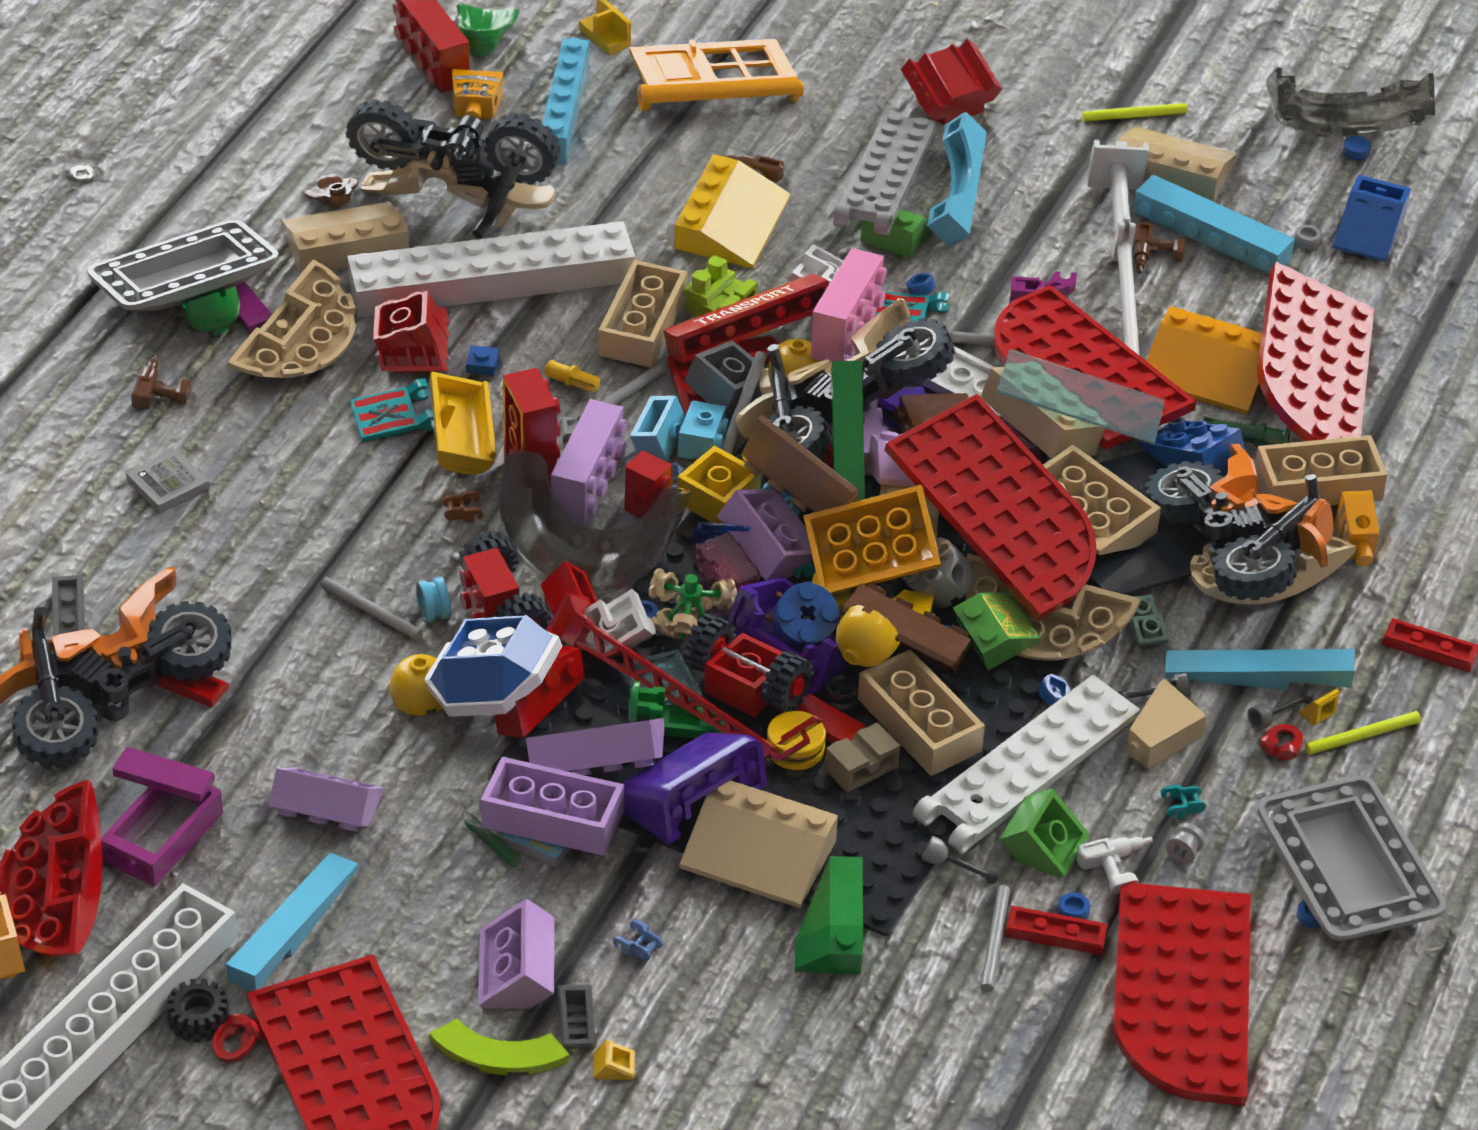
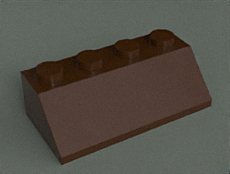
(920, 633)

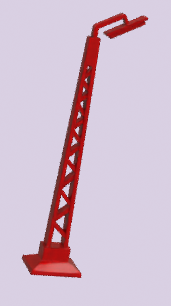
(573, 628)

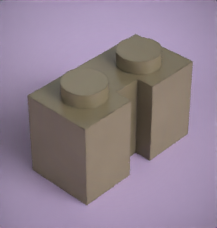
(863, 758)

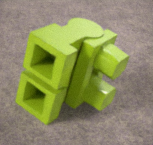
(716, 288)

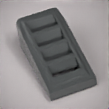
(576, 994)

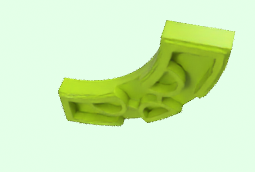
(495, 1055)

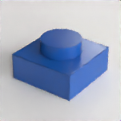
(482, 360)

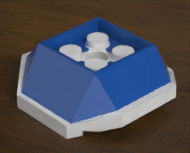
(491, 665)

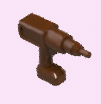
(767, 167)
(1144, 244)
(148, 386)

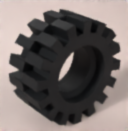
(197, 995)

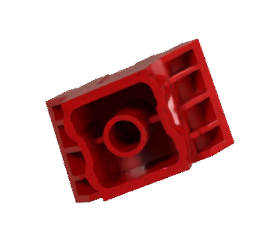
(952, 82)
(411, 335)

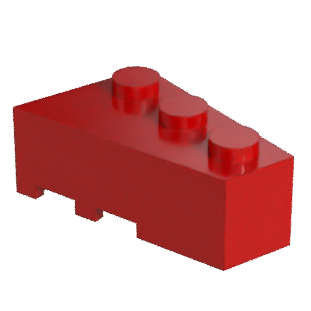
(559, 681)

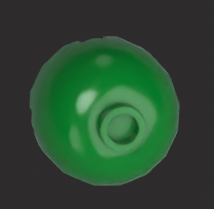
(213, 311)

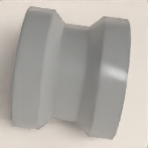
(1185, 843)

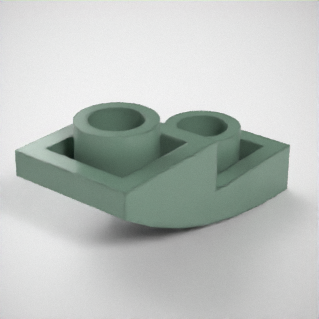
(1146, 624)

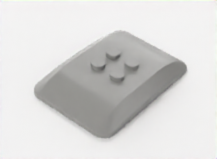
(184, 267)
(1350, 858)

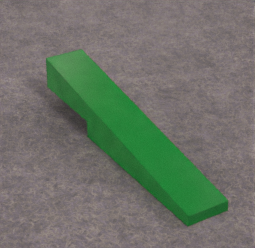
(848, 422)

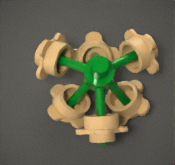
(691, 598)

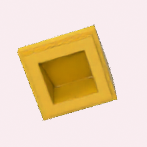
(1321, 708)
(613, 1062)

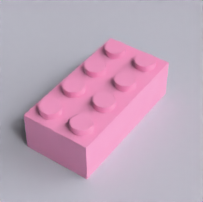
(847, 305)

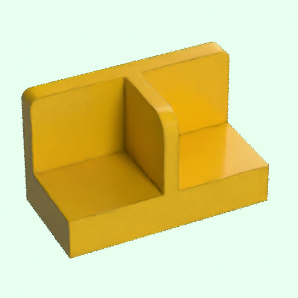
(607, 28)

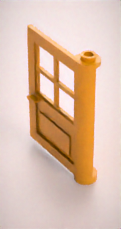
(684, 73)

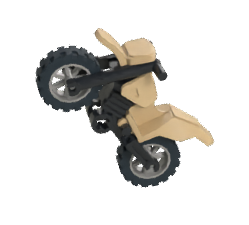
(474, 168)
(888, 348)

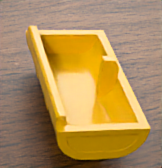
(462, 424)

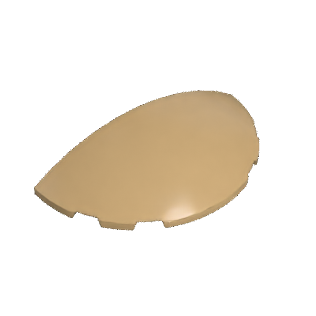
(304, 331)
(1307, 568)
(1073, 628)

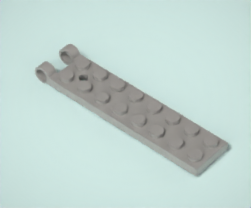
(885, 172)

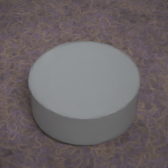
(1307, 237)

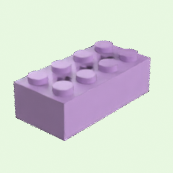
(589, 460)
(552, 806)

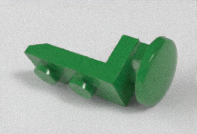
(677, 721)

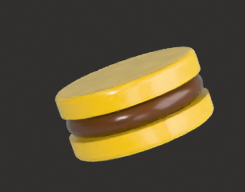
(807, 756)

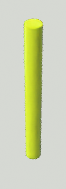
(1134, 112)
(1362, 733)

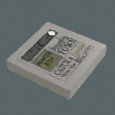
(167, 480)

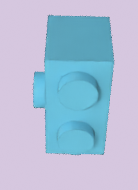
(658, 427)
(702, 429)

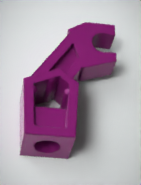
(1024, 285)

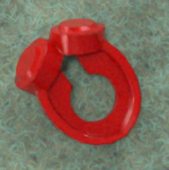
(1282, 752)
(229, 1028)

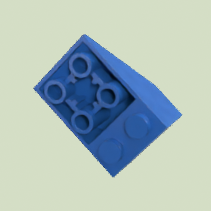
(1372, 218)
(1194, 441)

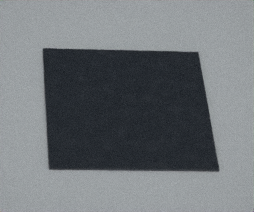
(1159, 558)

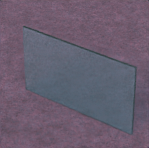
(1081, 396)

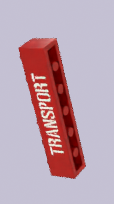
(745, 318)

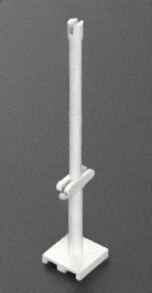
(1121, 169)

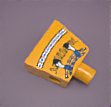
(476, 92)
(1363, 532)

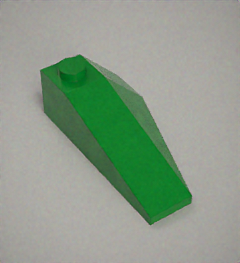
(833, 925)

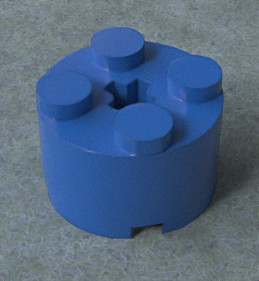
(804, 599)

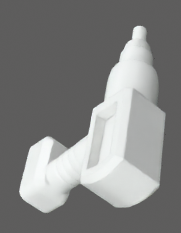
(1108, 854)

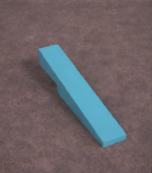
(1264, 667)
(290, 923)

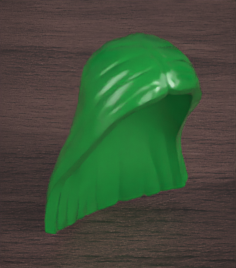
(484, 27)

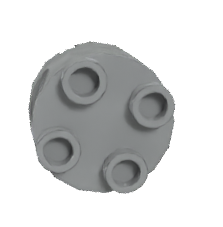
(947, 581)

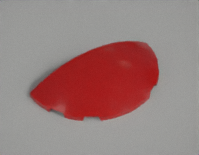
(56, 873)

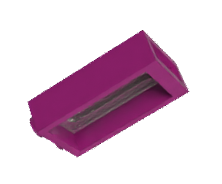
(158, 832)

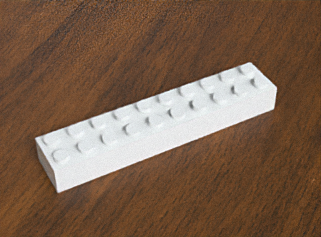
(493, 267)
(111, 1008)

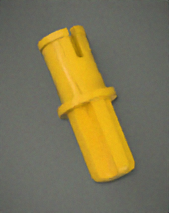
(572, 376)

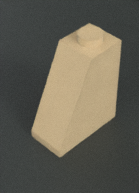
(1164, 726)

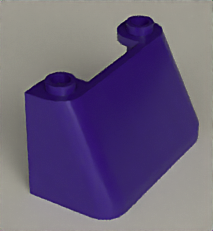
(748, 617)
(663, 792)

